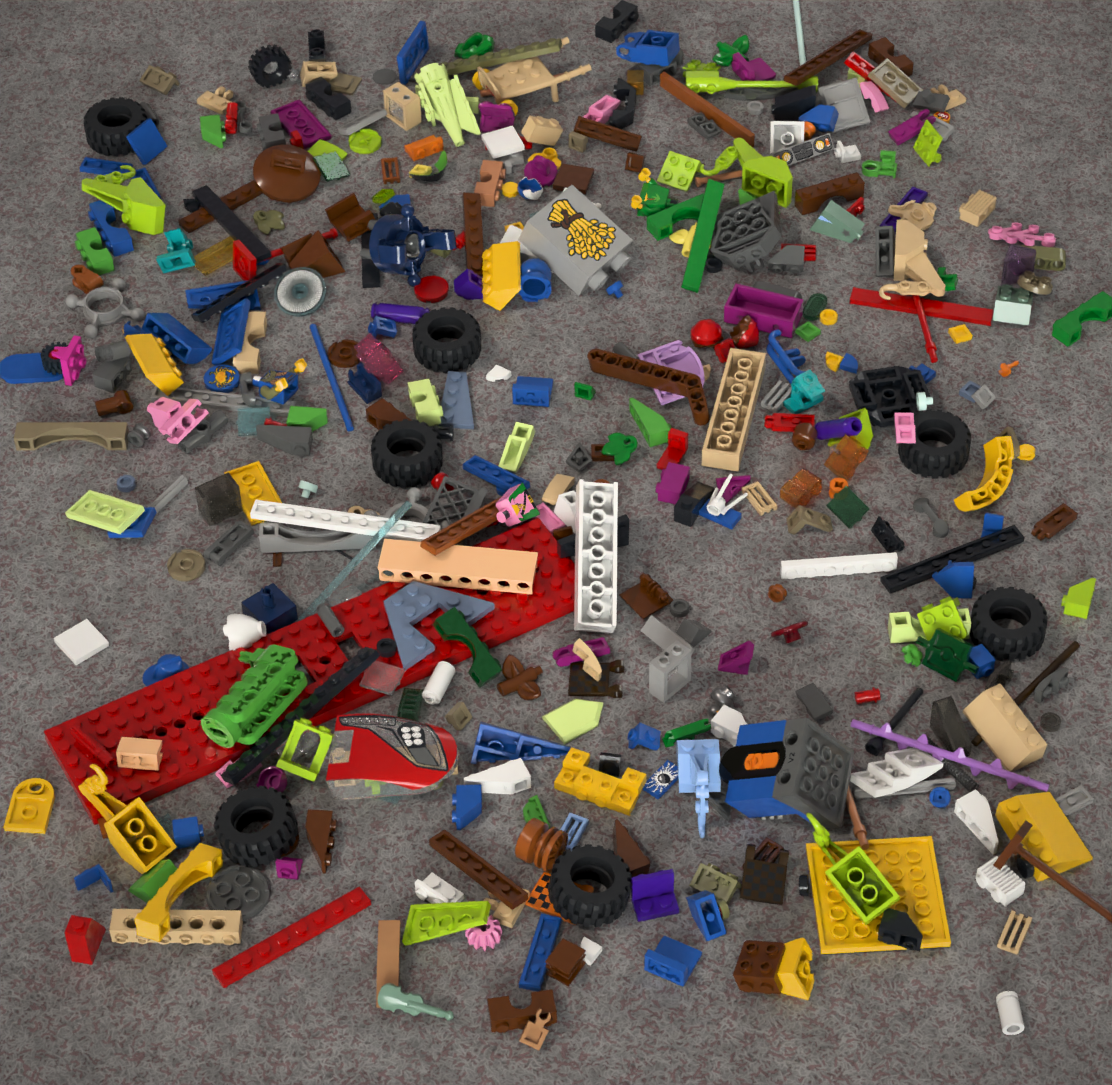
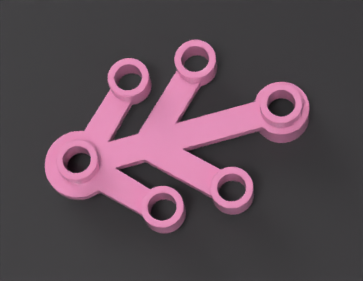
(1014, 233)

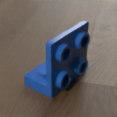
(532, 391)
(672, 960)

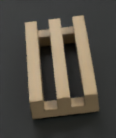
(766, 508)
(1020, 918)

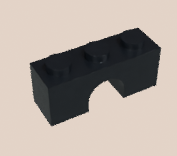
(623, 16)
(334, 105)

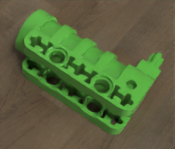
(255, 697)

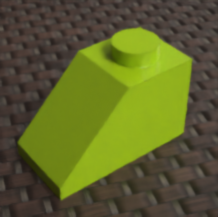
(1079, 599)

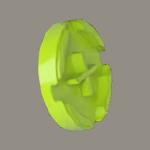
(365, 141)

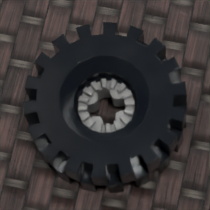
(273, 74)

